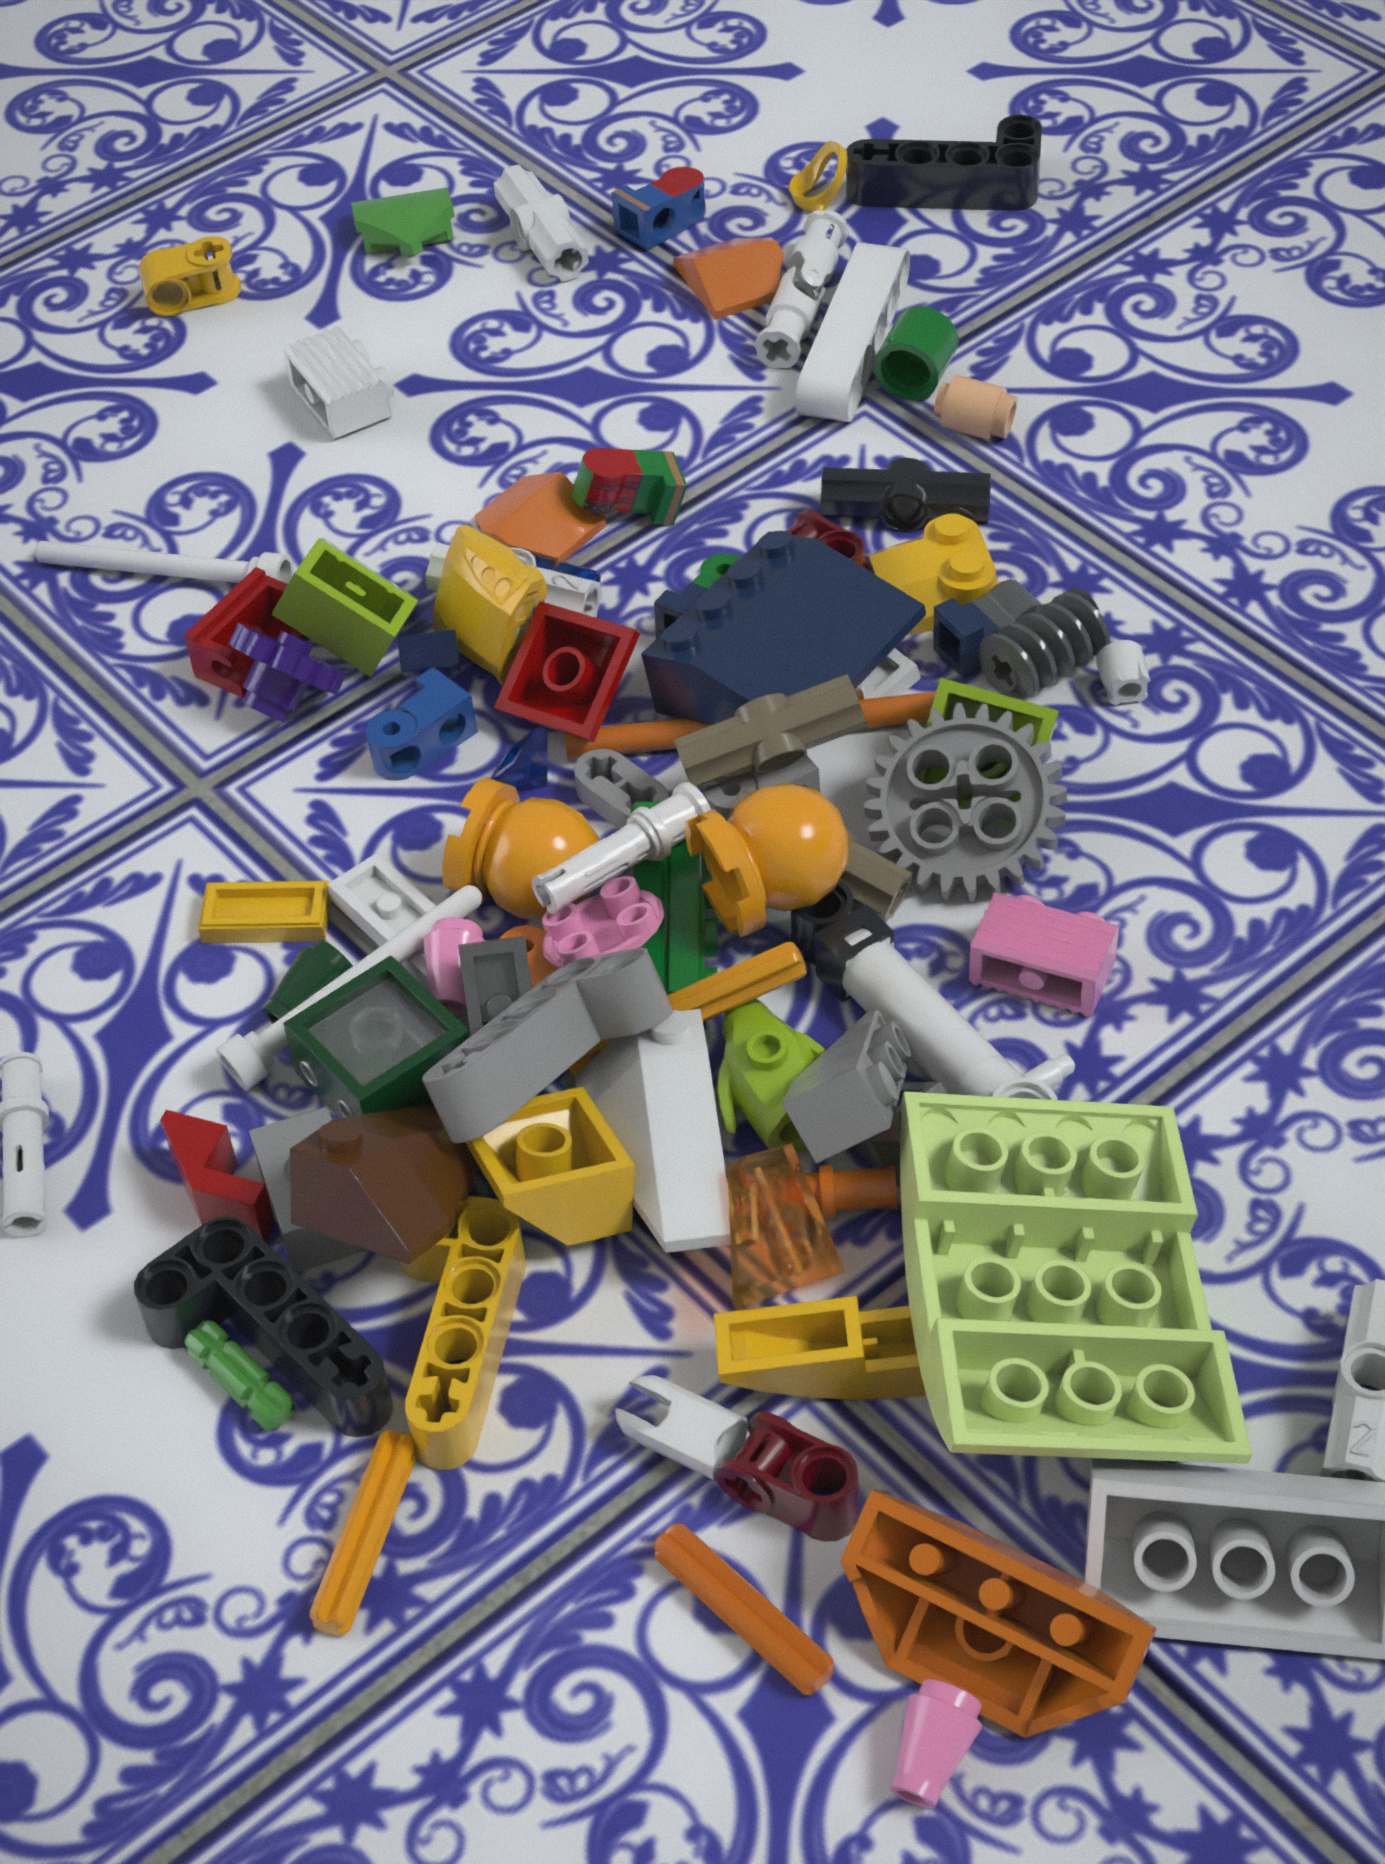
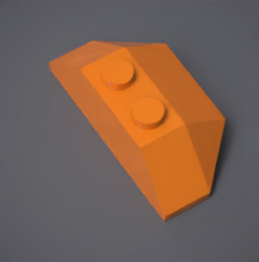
(990, 1618)

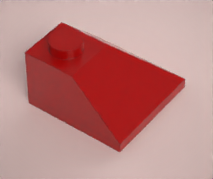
(567, 671)

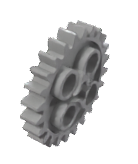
(962, 749)

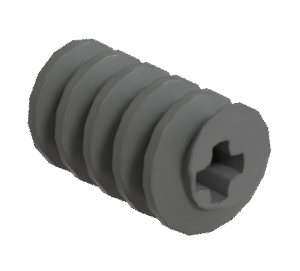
(1044, 644)

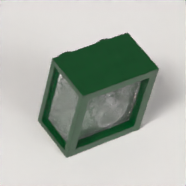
(372, 1041)

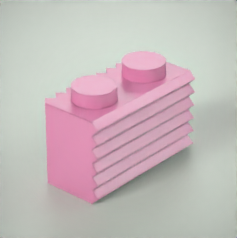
(1043, 953)

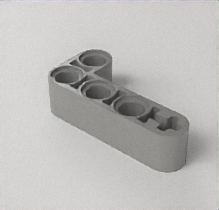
(542, 1037)

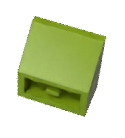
(345, 606)

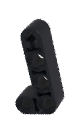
(949, 172)
(208, 1288)

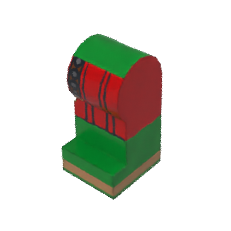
(630, 483)

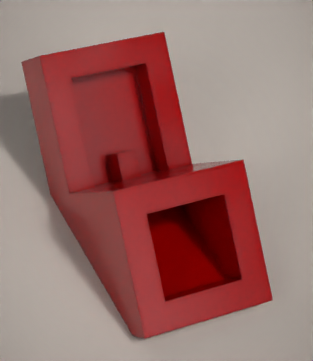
(207, 1166)

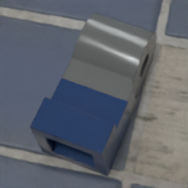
(976, 620)

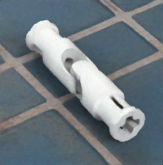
(798, 293)

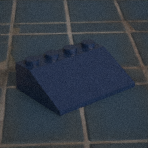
(776, 625)

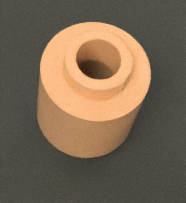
(975, 408)

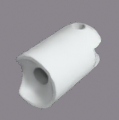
(694, 1430)

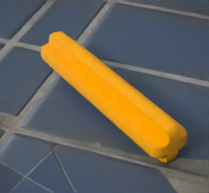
(363, 1533)

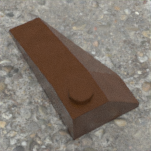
(381, 1181)

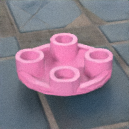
(603, 924)

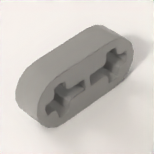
(614, 799)

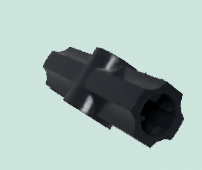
(904, 494)

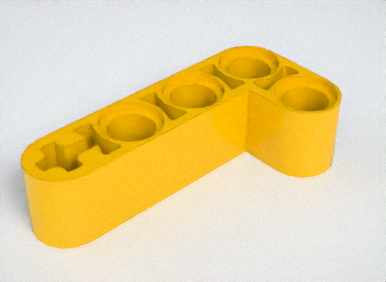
(459, 1330)

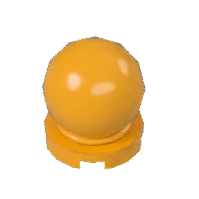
(511, 844)
(774, 852)

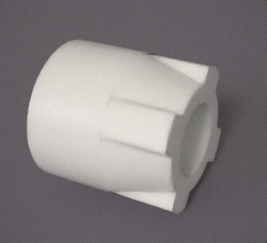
(1123, 672)

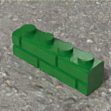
(685, 932)

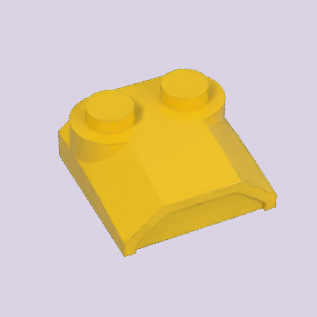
(939, 566)

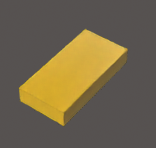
(264, 912)

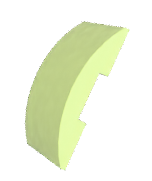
(1061, 1282)

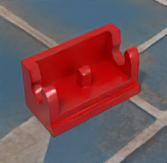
(207, 641)

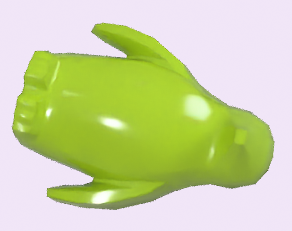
(757, 1070)

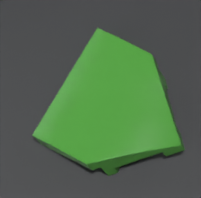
(404, 221)

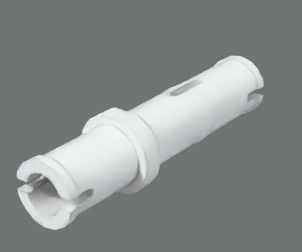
(22, 1124)

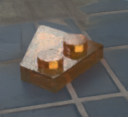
(776, 1229)

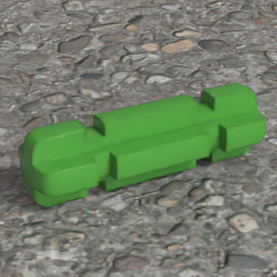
(240, 1375)

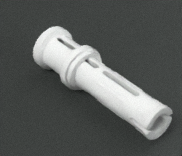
(645, 836)

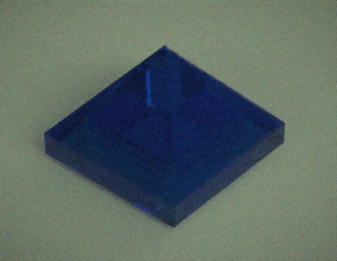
(525, 762)

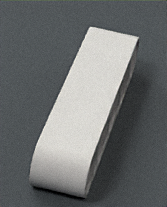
(852, 332)

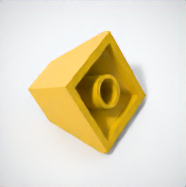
(560, 1168)

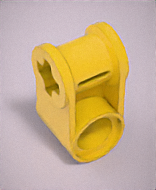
(185, 279)

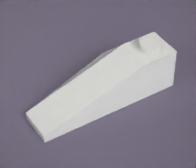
(664, 1113)

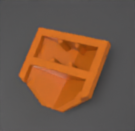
(733, 274)
(540, 517)

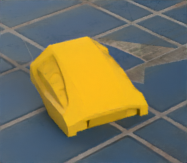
(486, 599)

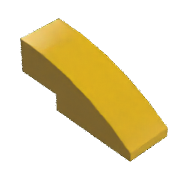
(820, 1350)

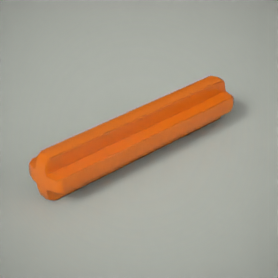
(744, 1609)

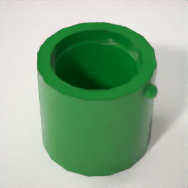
(916, 353)

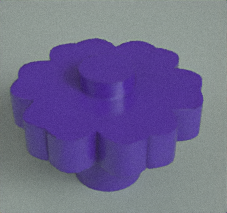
(281, 671)

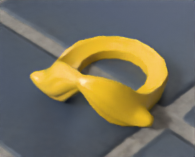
(807, 178)

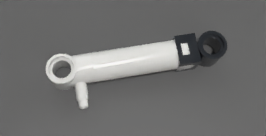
(859, 962)

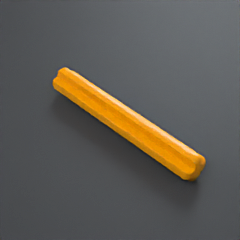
(730, 988)

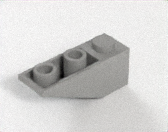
(850, 1087)

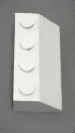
(1241, 1554)

